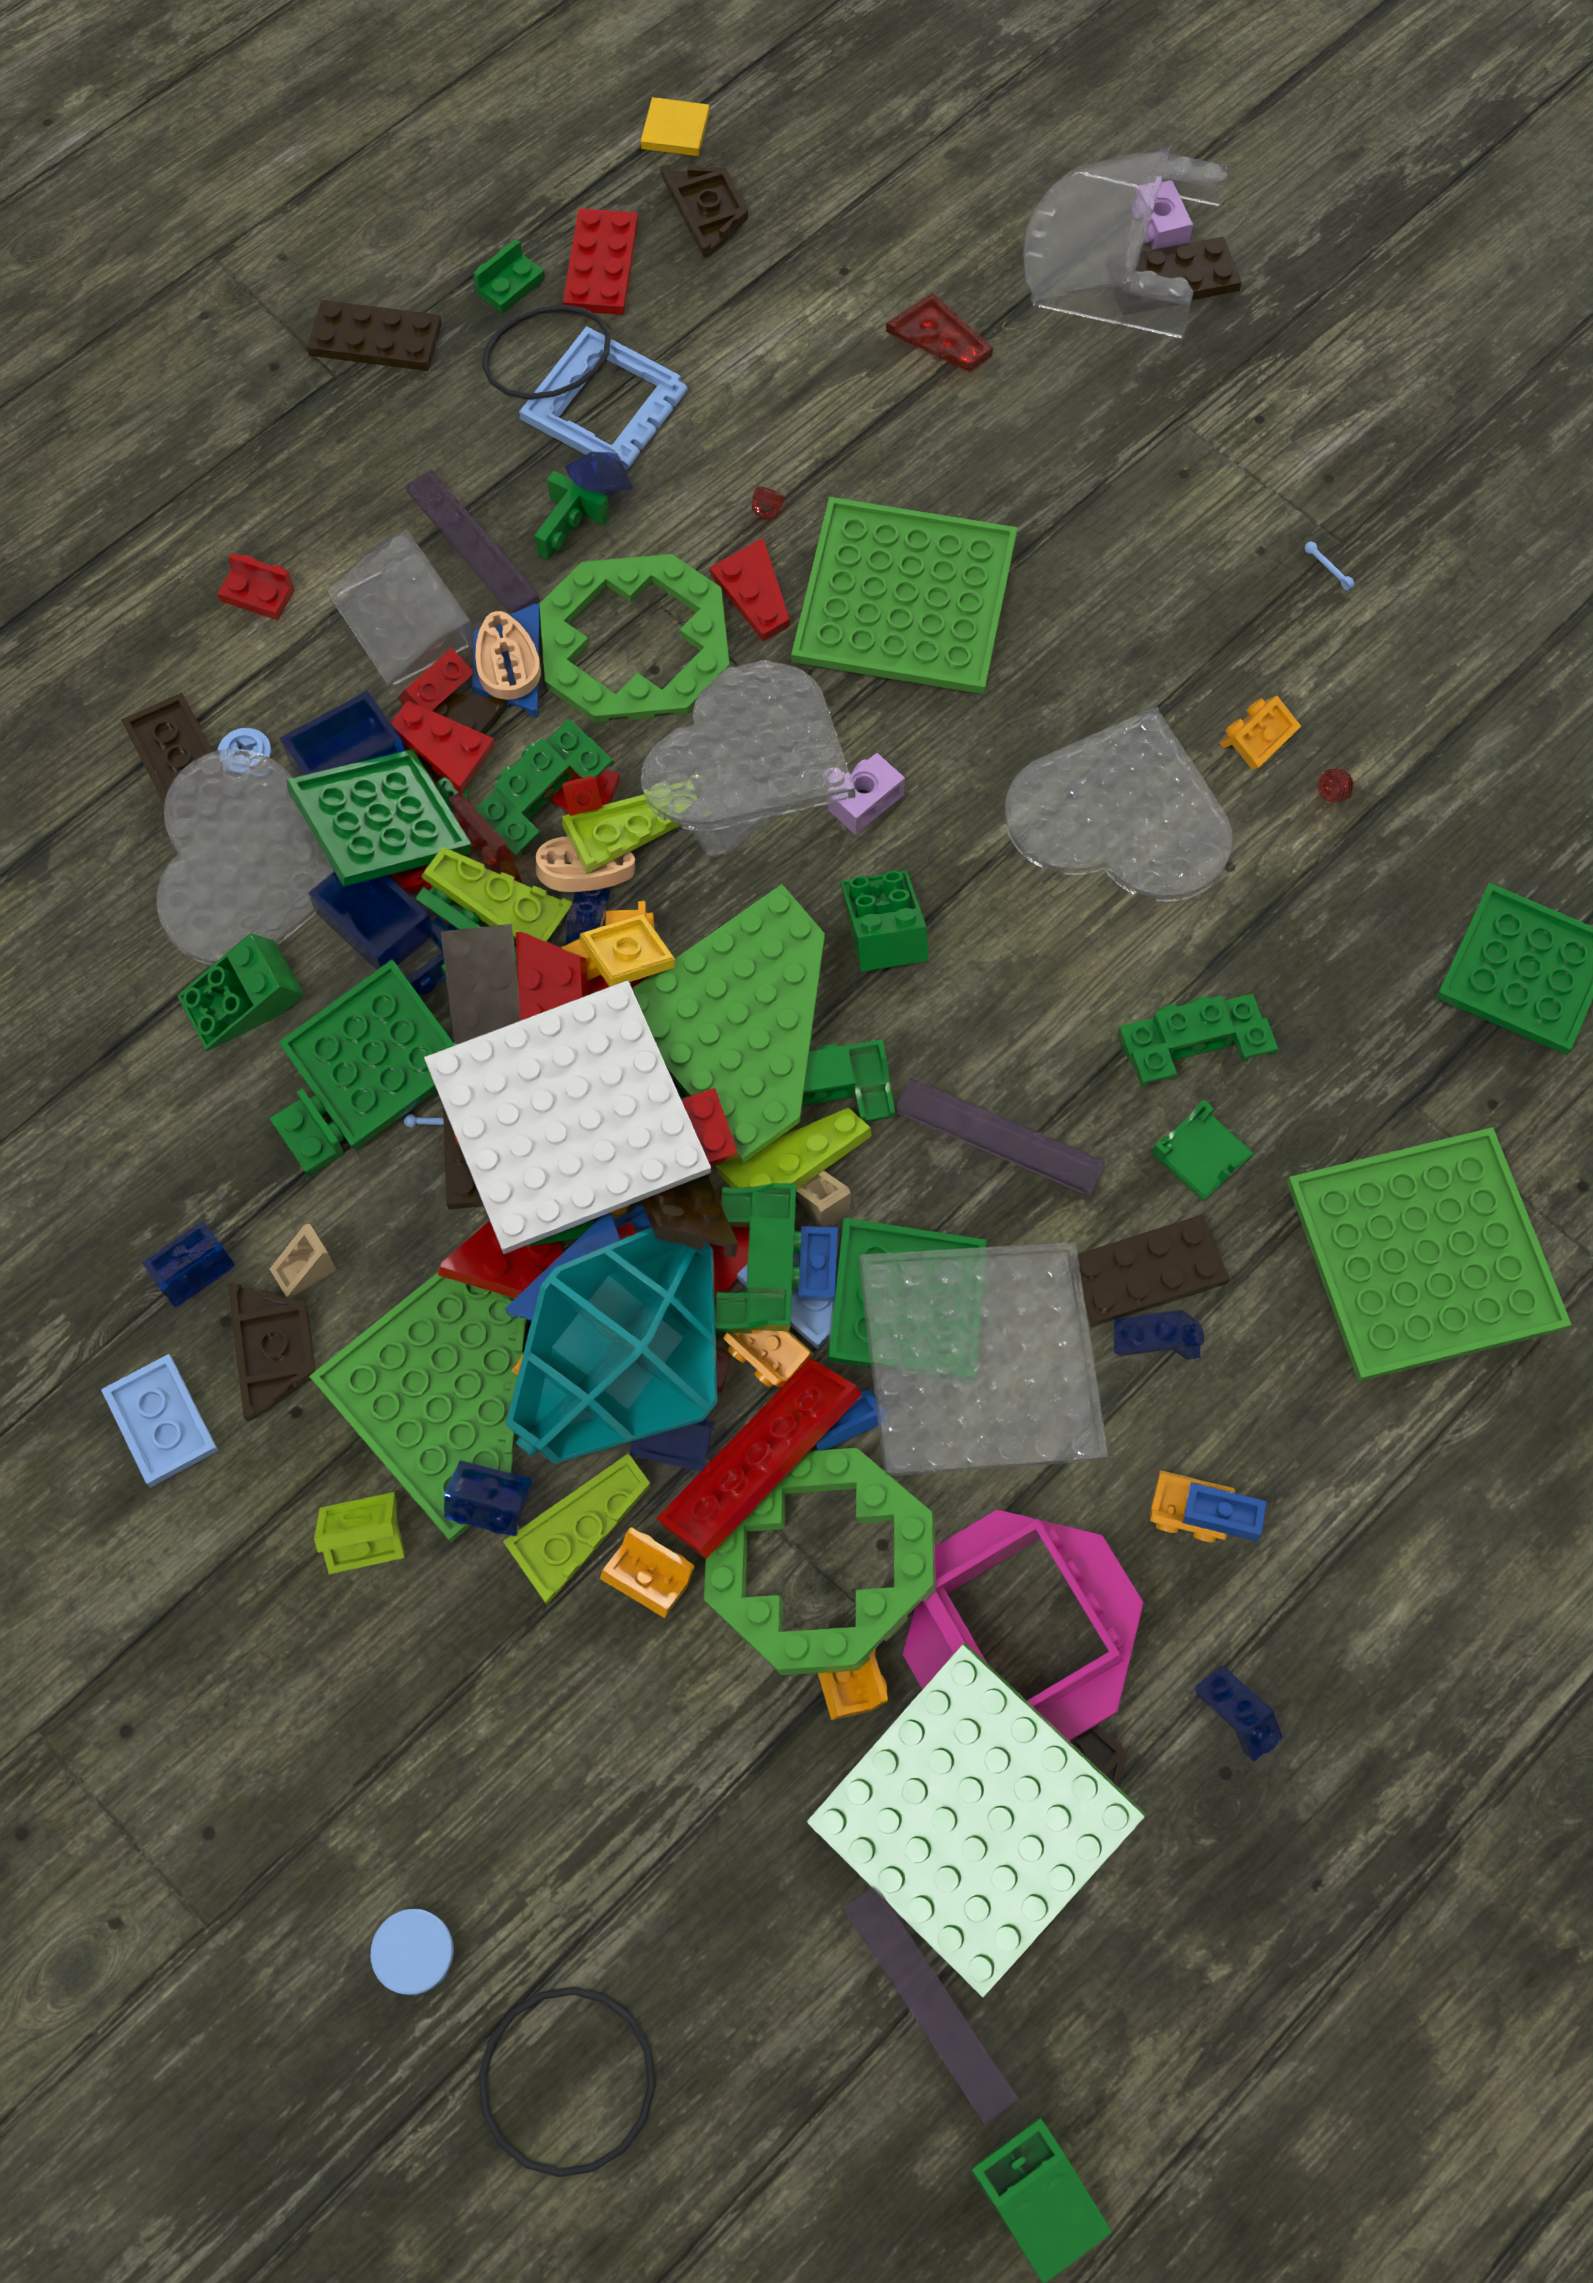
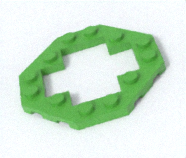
(629, 579)
(878, 1610)

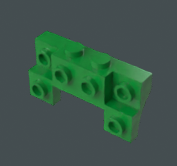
(536, 779)
(1194, 1030)
(851, 1072)
(770, 1269)

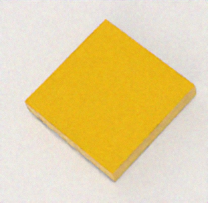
(675, 126)
(627, 950)

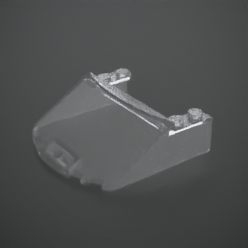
(1092, 232)

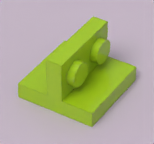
(359, 1533)

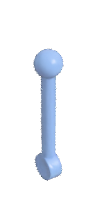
(1346, 582)
(412, 1120)

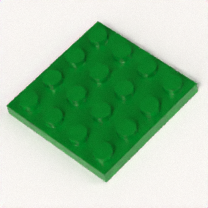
(377, 816)
(1523, 969)
(369, 1054)
(848, 1326)

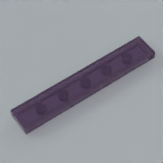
(472, 542)
(1000, 1136)
(930, 2005)

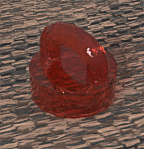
(768, 497)
(1335, 785)

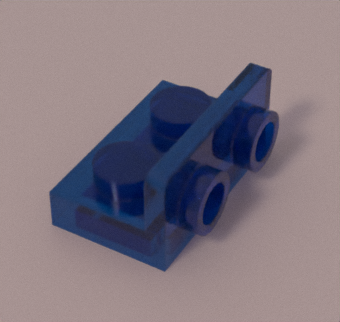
(188, 1264)
(678, 1447)
(486, 1498)

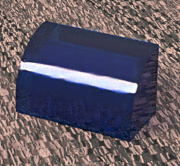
(599, 472)

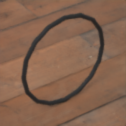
(578, 383)
(646, 2103)

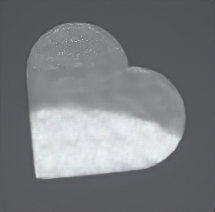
(753, 753)
(1122, 806)
(240, 856)

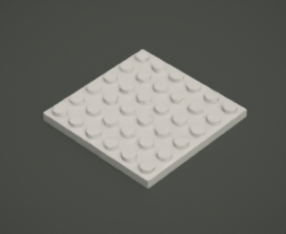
(566, 1116)

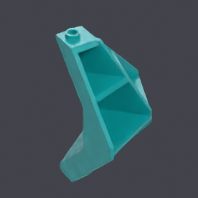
(618, 1349)

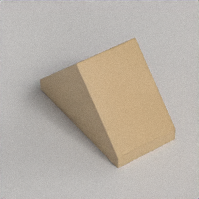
(824, 1199)
(302, 1263)

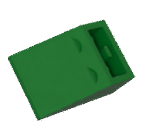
(885, 920)
(240, 991)
(1041, 2200)

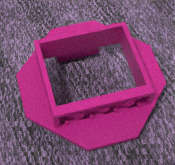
(1095, 1579)

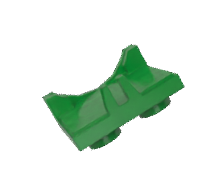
(1202, 1152)

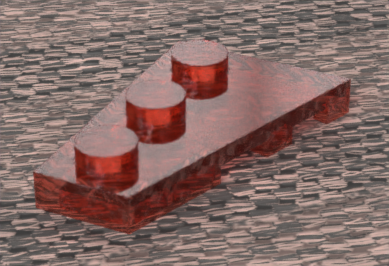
(940, 332)
(483, 837)

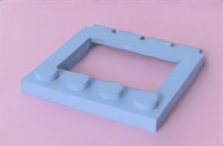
(578, 361)

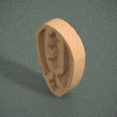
(491, 663)
(572, 877)

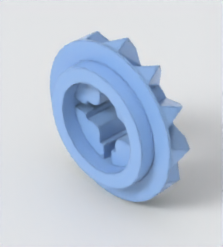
(248, 739)

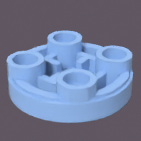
(412, 1952)

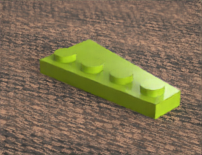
(613, 831)
(495, 896)
(799, 1154)
(570, 1531)

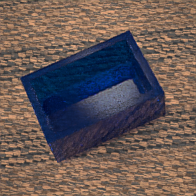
(342, 737)
(372, 917)

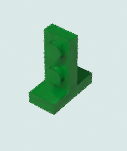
(572, 505)

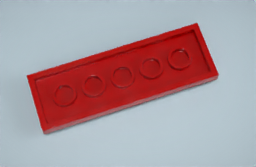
(758, 1457)

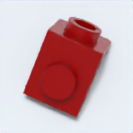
(582, 795)

